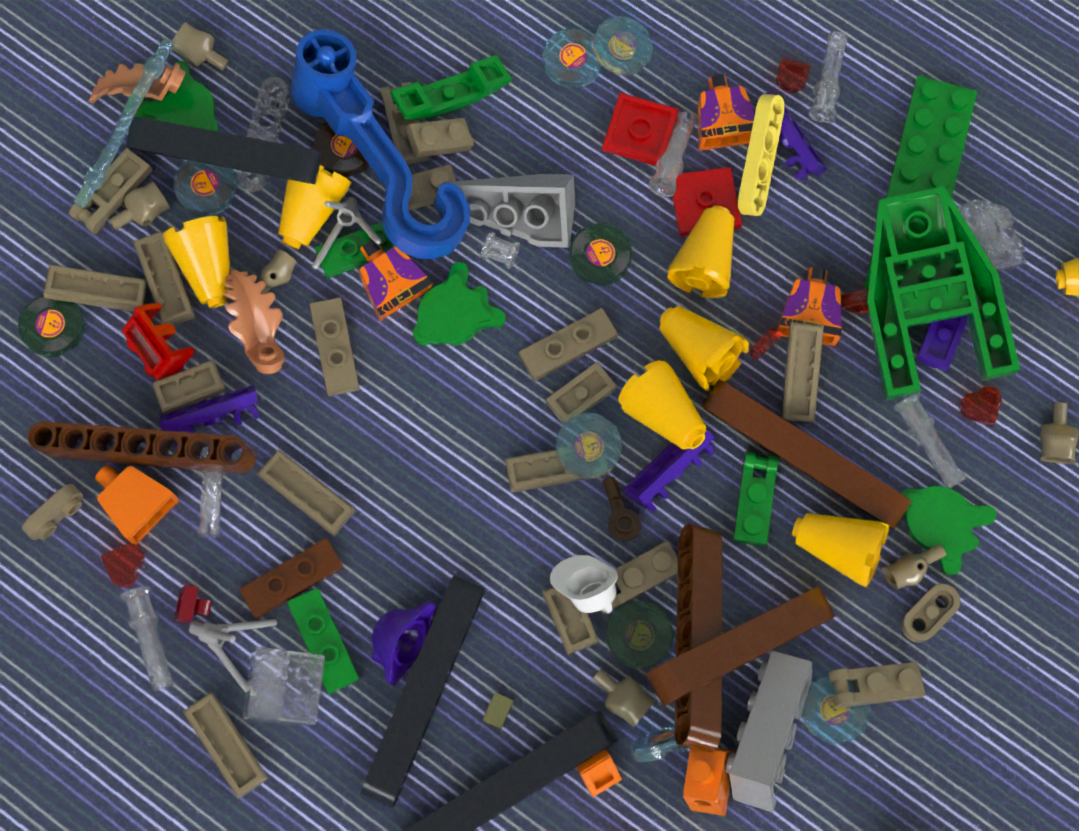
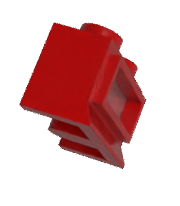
(150, 343)

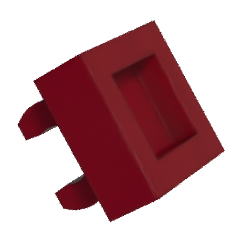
(189, 604)

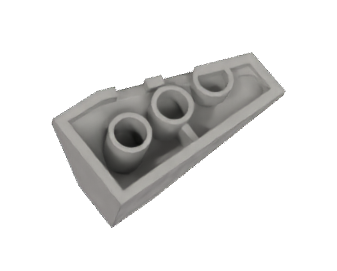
(524, 206)

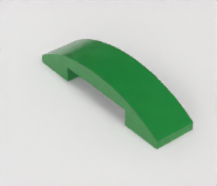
(452, 92)

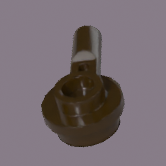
(624, 522)

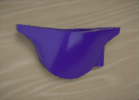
(399, 639)

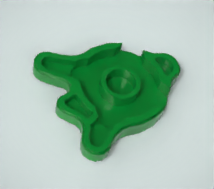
(189, 106)
(454, 312)
(946, 519)

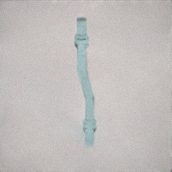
(95, 176)

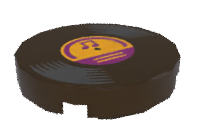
(338, 153)

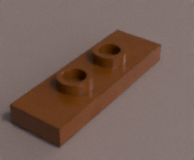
(291, 578)

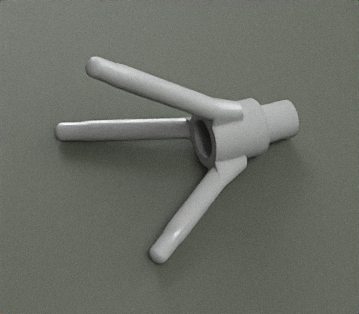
(347, 214)
(217, 634)

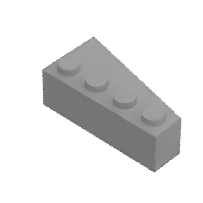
(769, 730)

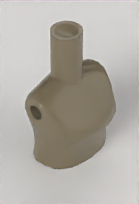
(196, 47)
(141, 206)
(278, 270)
(1059, 438)
(911, 567)
(624, 698)

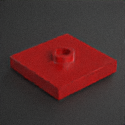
(639, 129)
(702, 191)

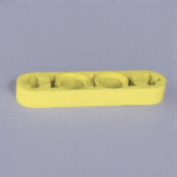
(761, 155)

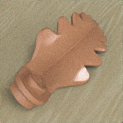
(126, 81)
(254, 320)

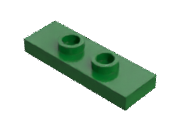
(346, 252)
(323, 639)

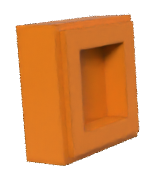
(598, 772)

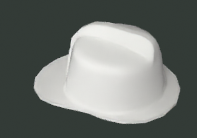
(586, 583)

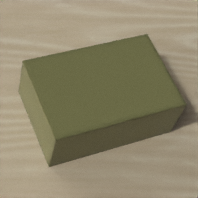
(497, 711)

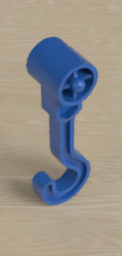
(328, 89)

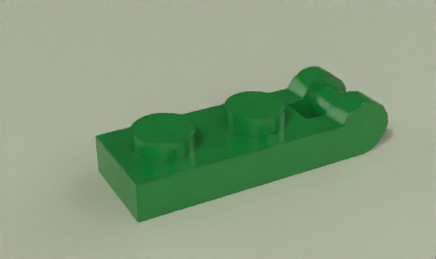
(755, 500)

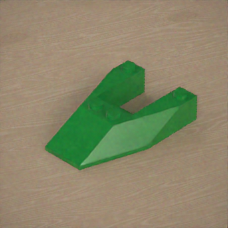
(928, 272)

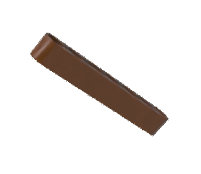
(127, 442)
(806, 454)
(698, 621)
(739, 645)

